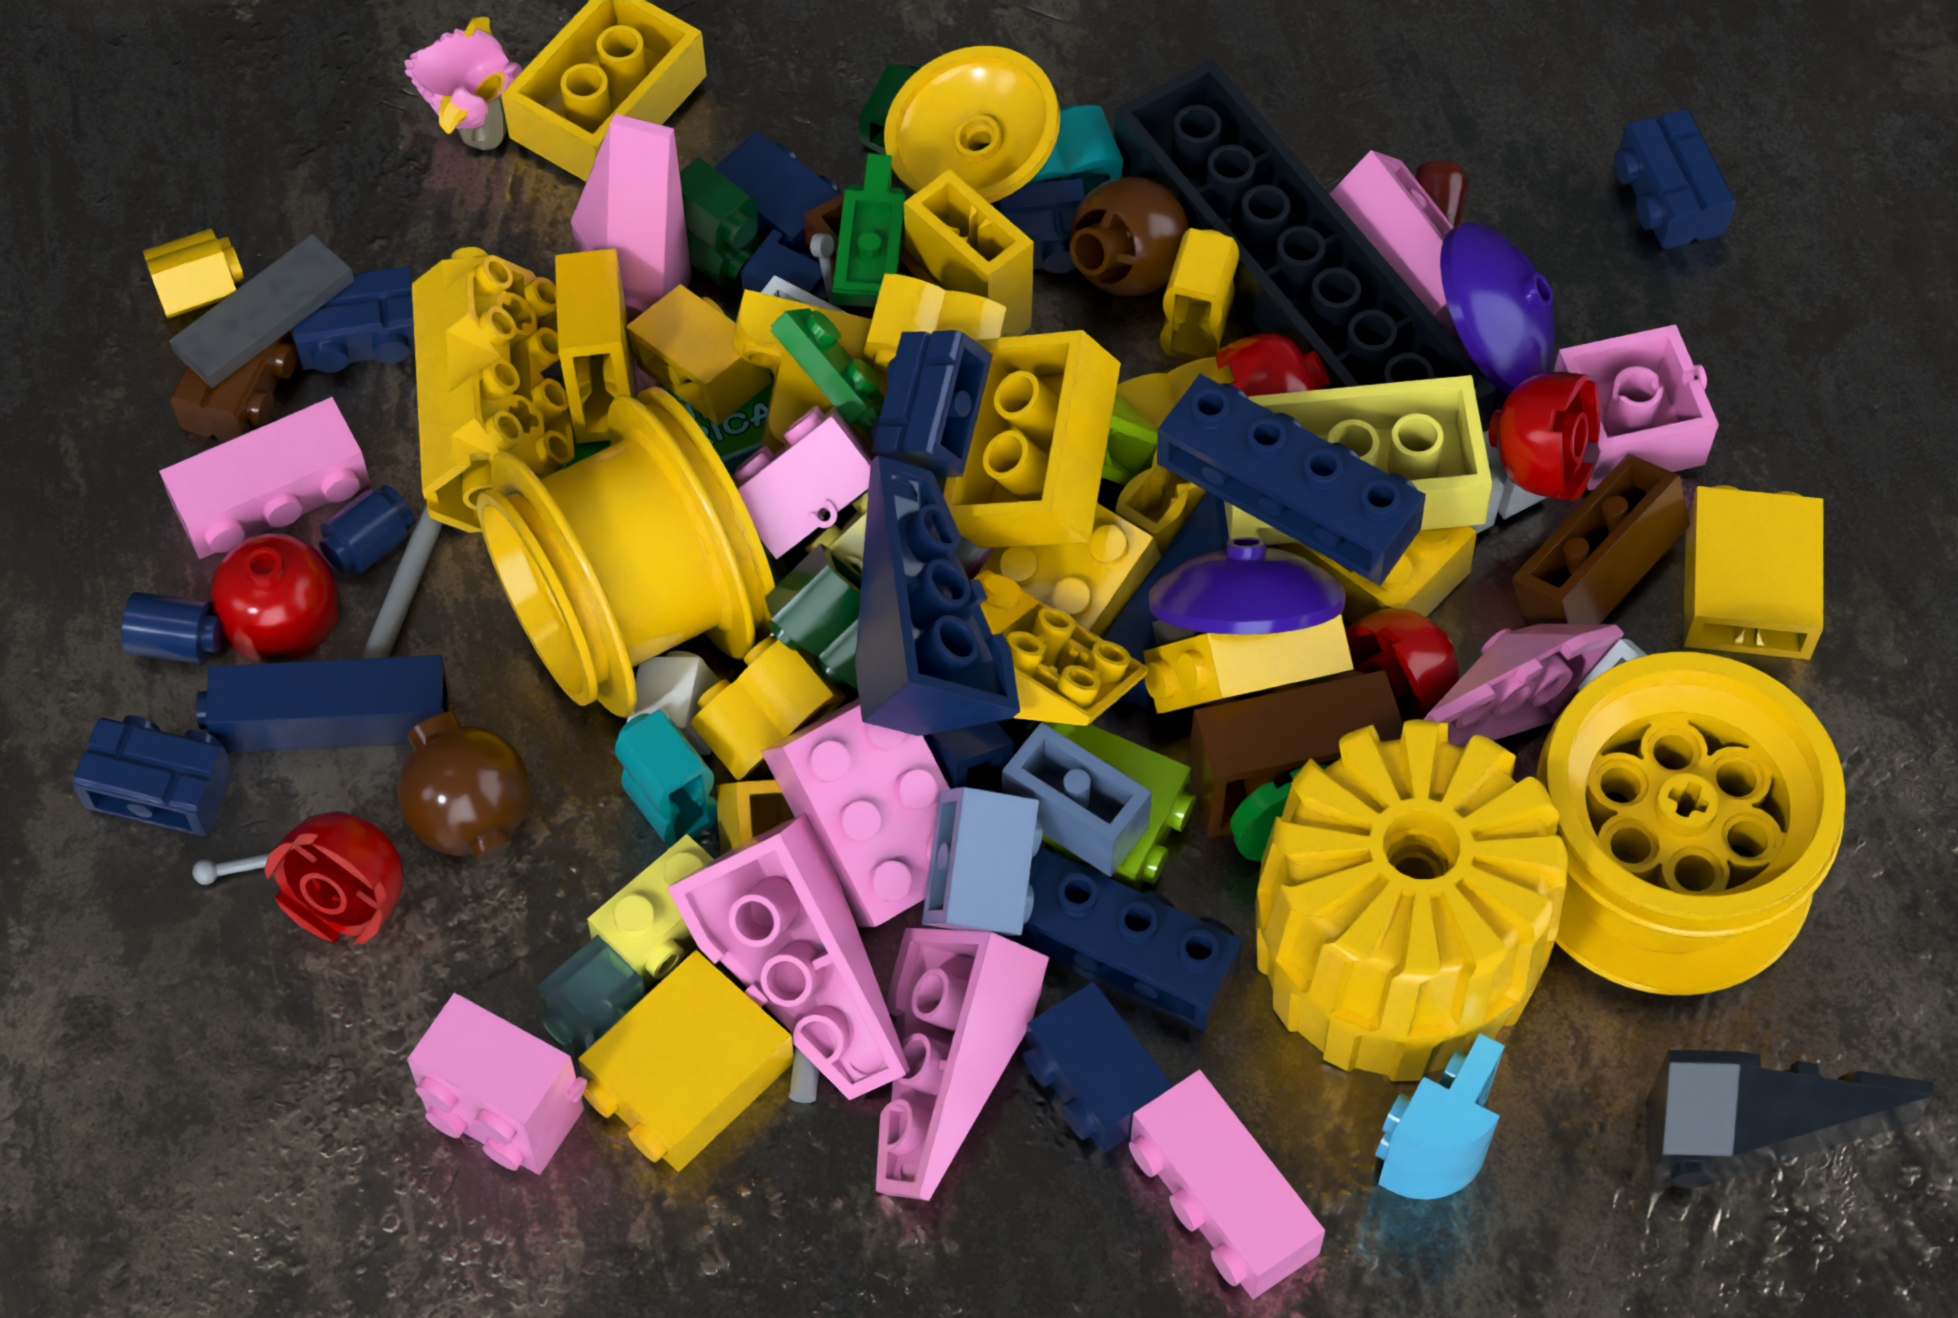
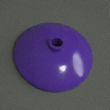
(1497, 305)
(1247, 591)

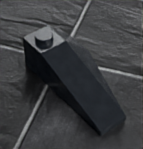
(1728, 1116)

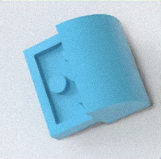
(1443, 1131)

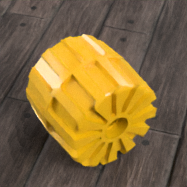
(1408, 899)

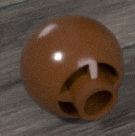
(1127, 236)
(462, 788)

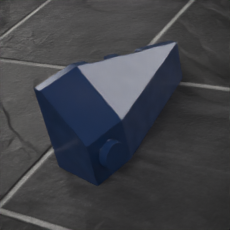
(921, 632)

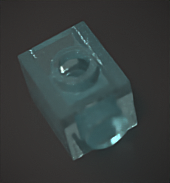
(589, 994)

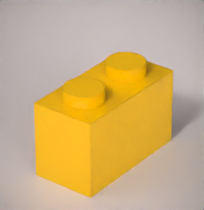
(692, 353)

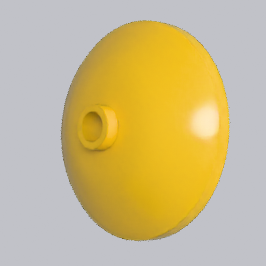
(970, 101)

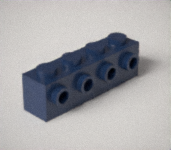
(1291, 478)
(1129, 939)

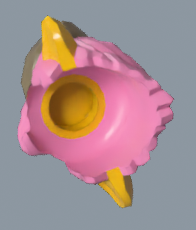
(464, 82)

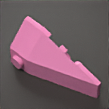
(638, 209)
(1523, 679)
(791, 940)
(959, 1020)

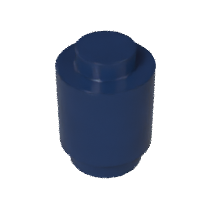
(366, 529)

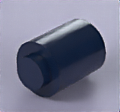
(170, 628)

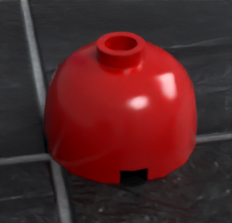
(1272, 365)
(1546, 433)
(275, 597)
(1413, 654)
(337, 876)

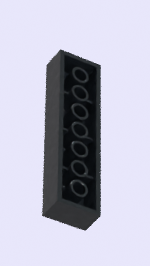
(1300, 255)

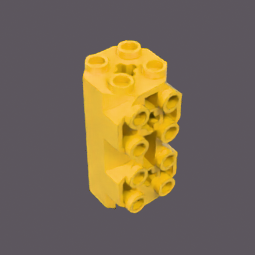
(481, 386)

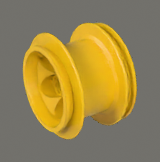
(627, 552)
(1746, 772)

